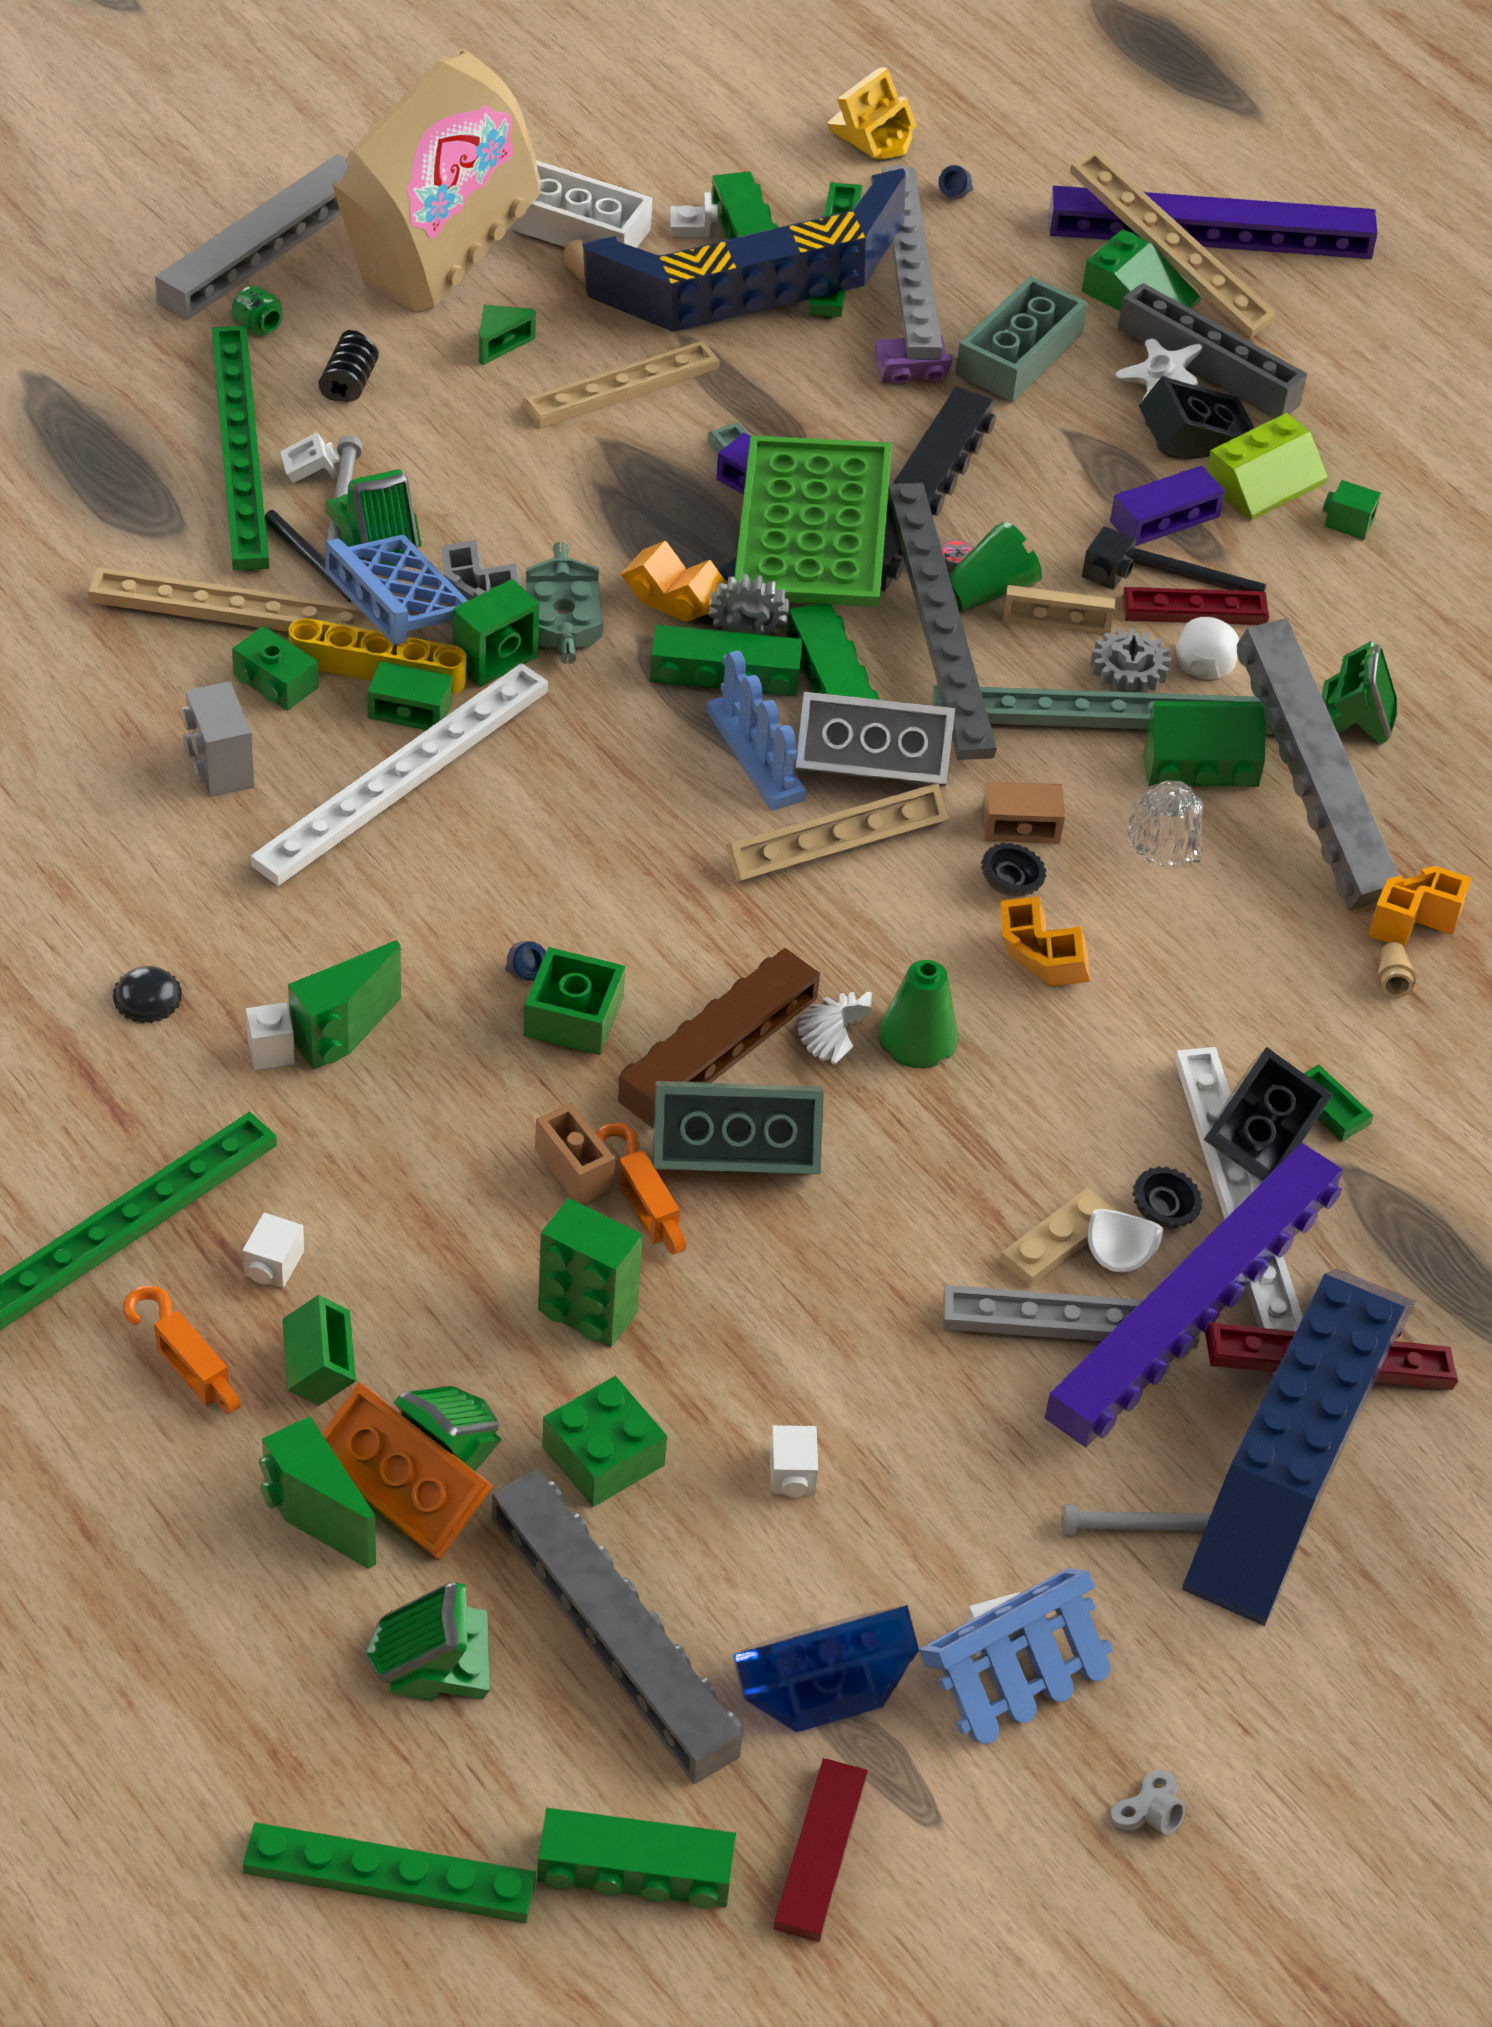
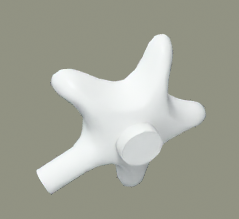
(1161, 363)

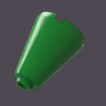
(993, 566)
(921, 1018)

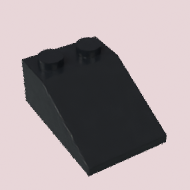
(1191, 418)
(1267, 1114)

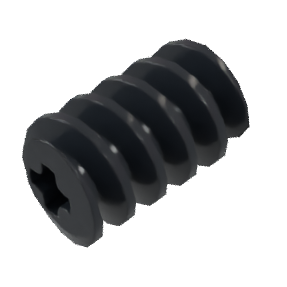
(349, 367)

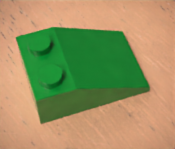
(1126, 264)
(344, 1003)
(316, 1491)

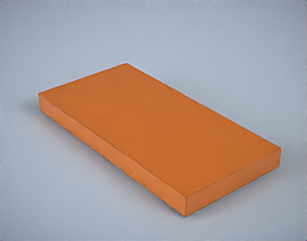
(404, 1471)

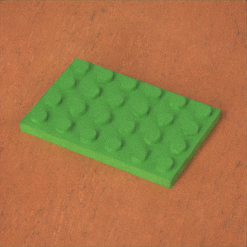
(816, 518)

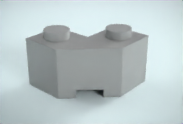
(466, 570)

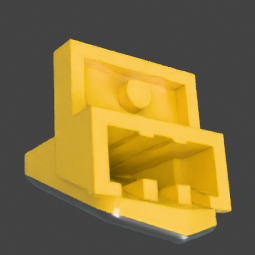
(875, 117)

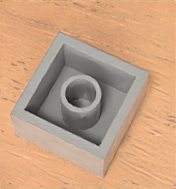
(218, 739)

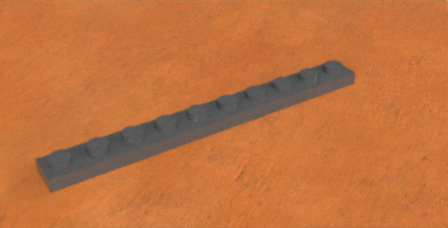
(941, 621)

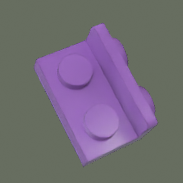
(898, 369)

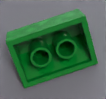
(1205, 743)

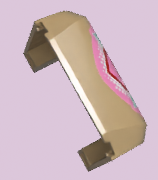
(437, 182)

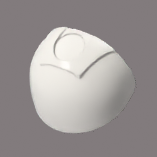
(1207, 648)
(1122, 1240)

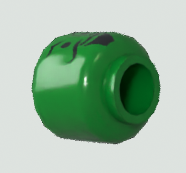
(257, 310)

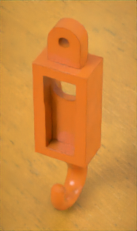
(646, 1190)
(185, 1350)

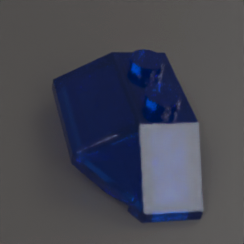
(828, 1668)

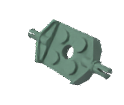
(567, 586)

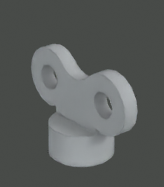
(1152, 1805)

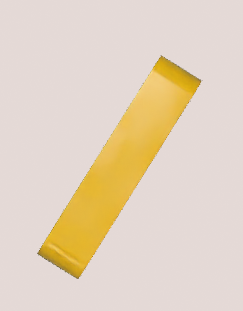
(358, 651)

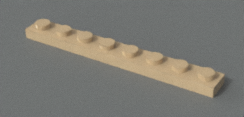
(1173, 243)
(217, 601)

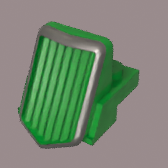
(375, 510)
(1362, 693)
(454, 1420)
(433, 1646)

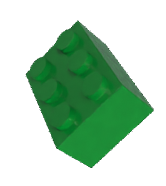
(589, 1272)

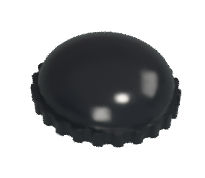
(1013, 869)
(147, 994)
(1167, 1197)

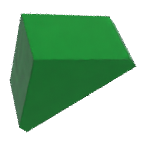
(504, 330)

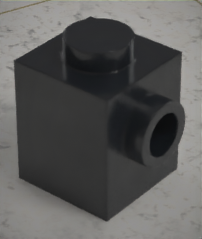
(1109, 558)

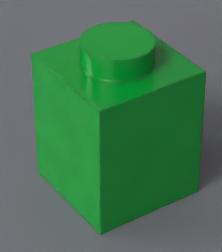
(1351, 509)

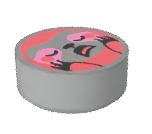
(954, 552)

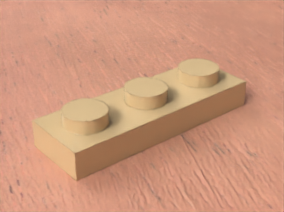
(1058, 609)
(1053, 1239)

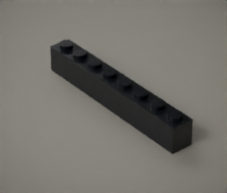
(939, 461)

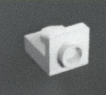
(693, 221)
(308, 457)

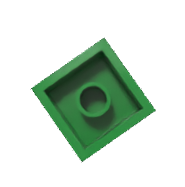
(497, 631)
(574, 1000)
(604, 1441)

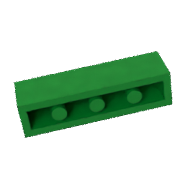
(740, 205)
(827, 654)
(697, 655)
(635, 1858)

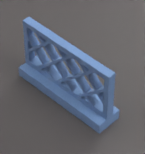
(374, 594)

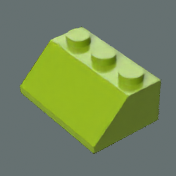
(1267, 466)

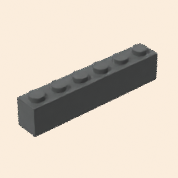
(1224, 357)

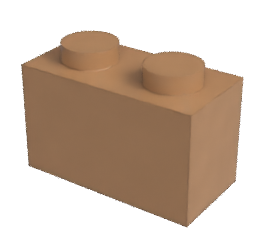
(1023, 812)
(575, 1154)

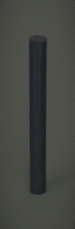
(300, 545)
(1196, 571)

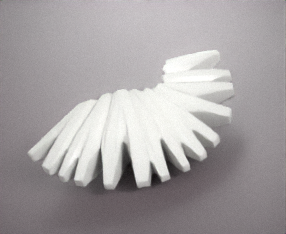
(826, 1024)

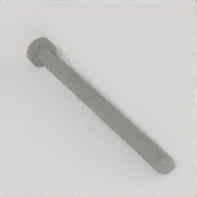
(349, 449)
(1073, 1520)

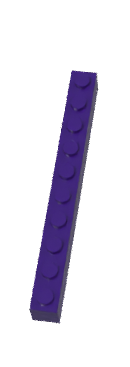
(1229, 223)
(1193, 1296)

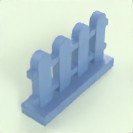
(755, 736)
(990, 1636)

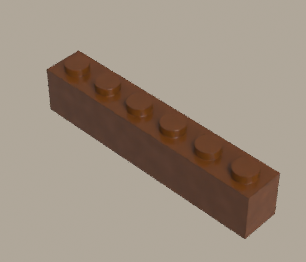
(722, 1031)

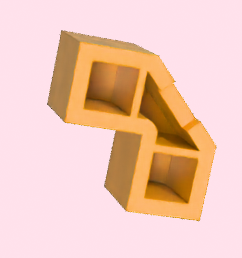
(667, 586)
(1427, 899)
(1052, 955)

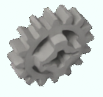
(749, 606)
(1130, 661)

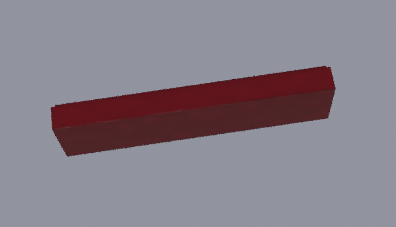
(1188, 604)
(820, 1850)

